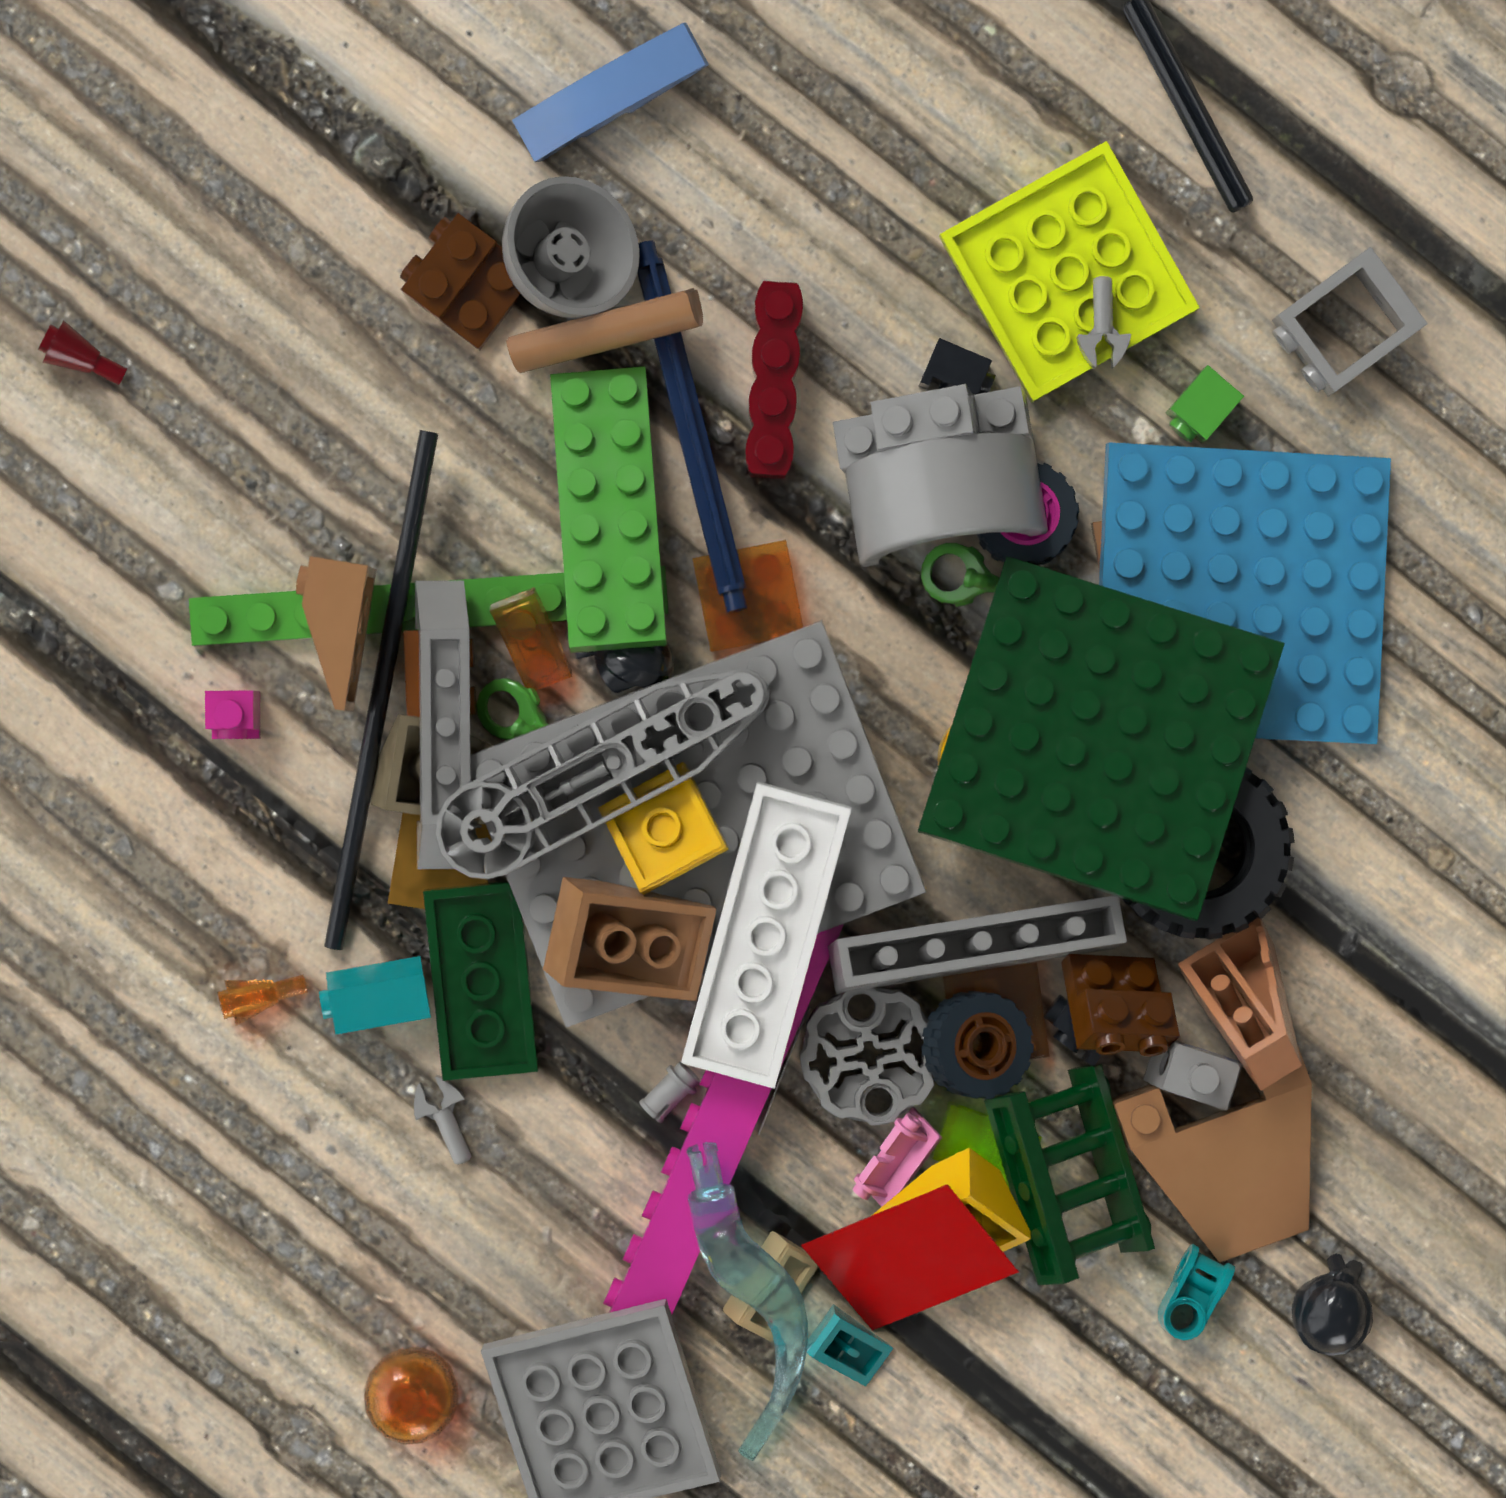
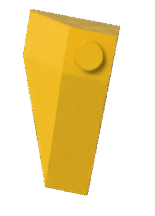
(981, 1191)

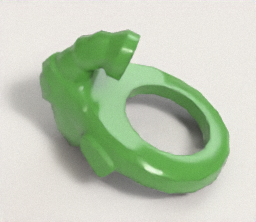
(976, 580)
(529, 716)

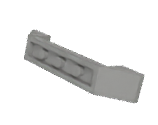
(443, 708)

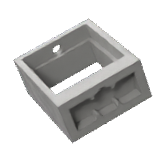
(1387, 295)

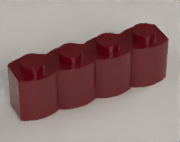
(774, 367)

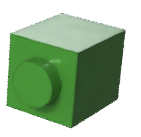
(1203, 406)

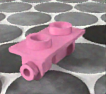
(899, 1158)

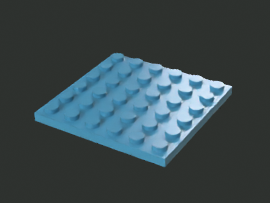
(1266, 548)

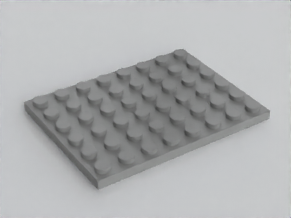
(800, 742)

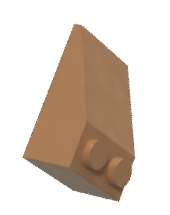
(337, 613)
(627, 940)

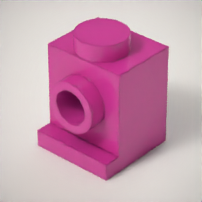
(233, 714)

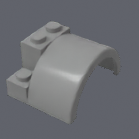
(936, 470)

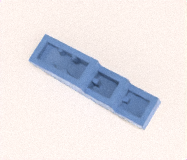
(610, 92)

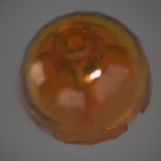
(411, 1395)

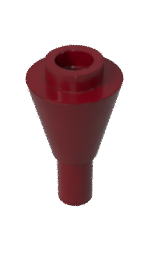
(70, 350)

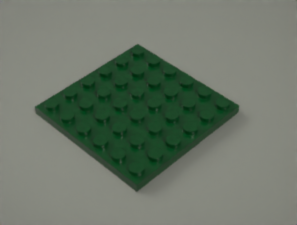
(1101, 738)

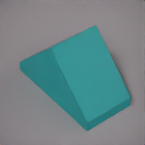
(847, 1346)

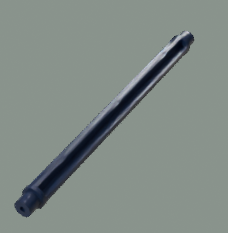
(694, 441)

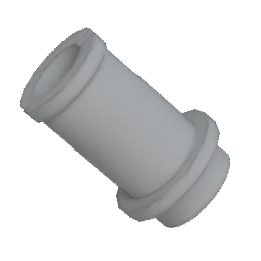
(670, 1091)

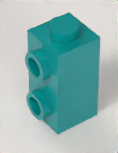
(375, 995)

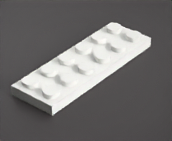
(766, 934)

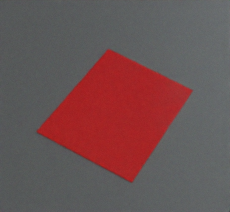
(910, 1257)

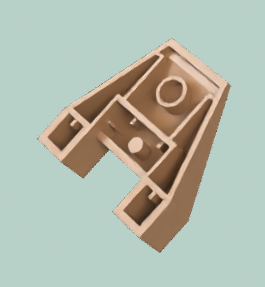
(1232, 1173)

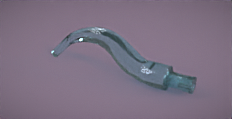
(752, 1277)

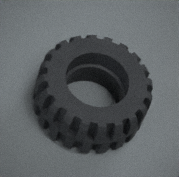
(1256, 881)

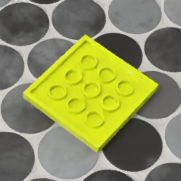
(1036, 264)

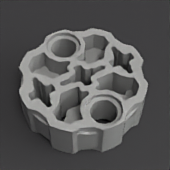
(849, 1098)

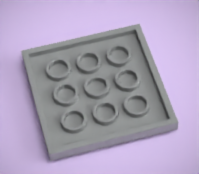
(603, 1407)

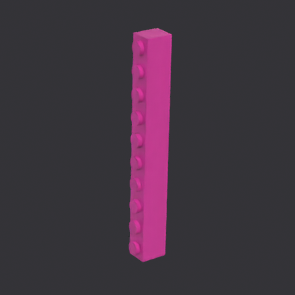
(727, 1117)

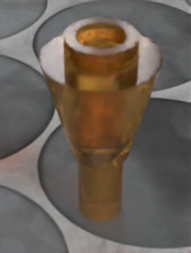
(250, 997)

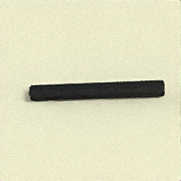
(1188, 104)

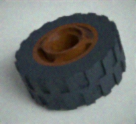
(1003, 1052)

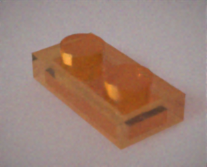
(531, 640)

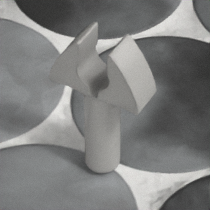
(1103, 325)
(444, 1117)

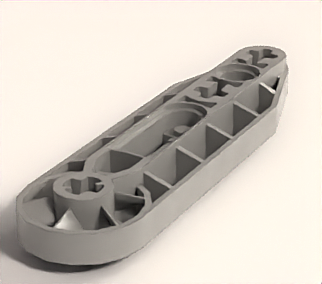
(624, 756)

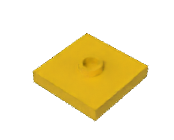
(665, 832)

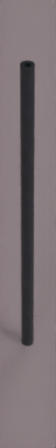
(381, 689)

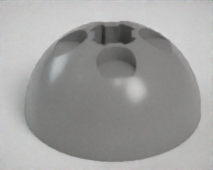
(583, 231)

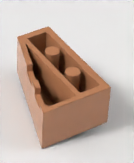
(1246, 1000)

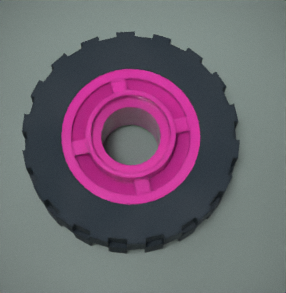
(1061, 519)

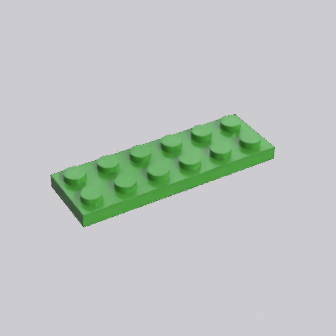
(608, 510)

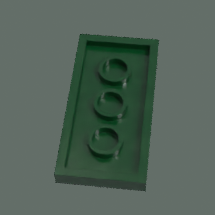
(480, 981)

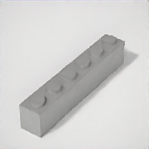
(976, 944)

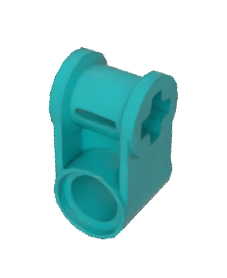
(1195, 1290)

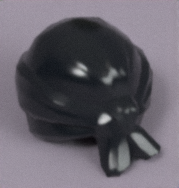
(632, 666)
(1333, 1309)

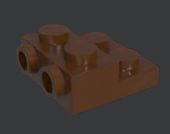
(462, 280)
(1118, 1004)

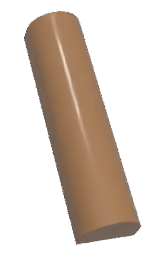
(606, 331)

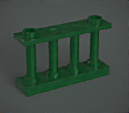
(1031, 1186)

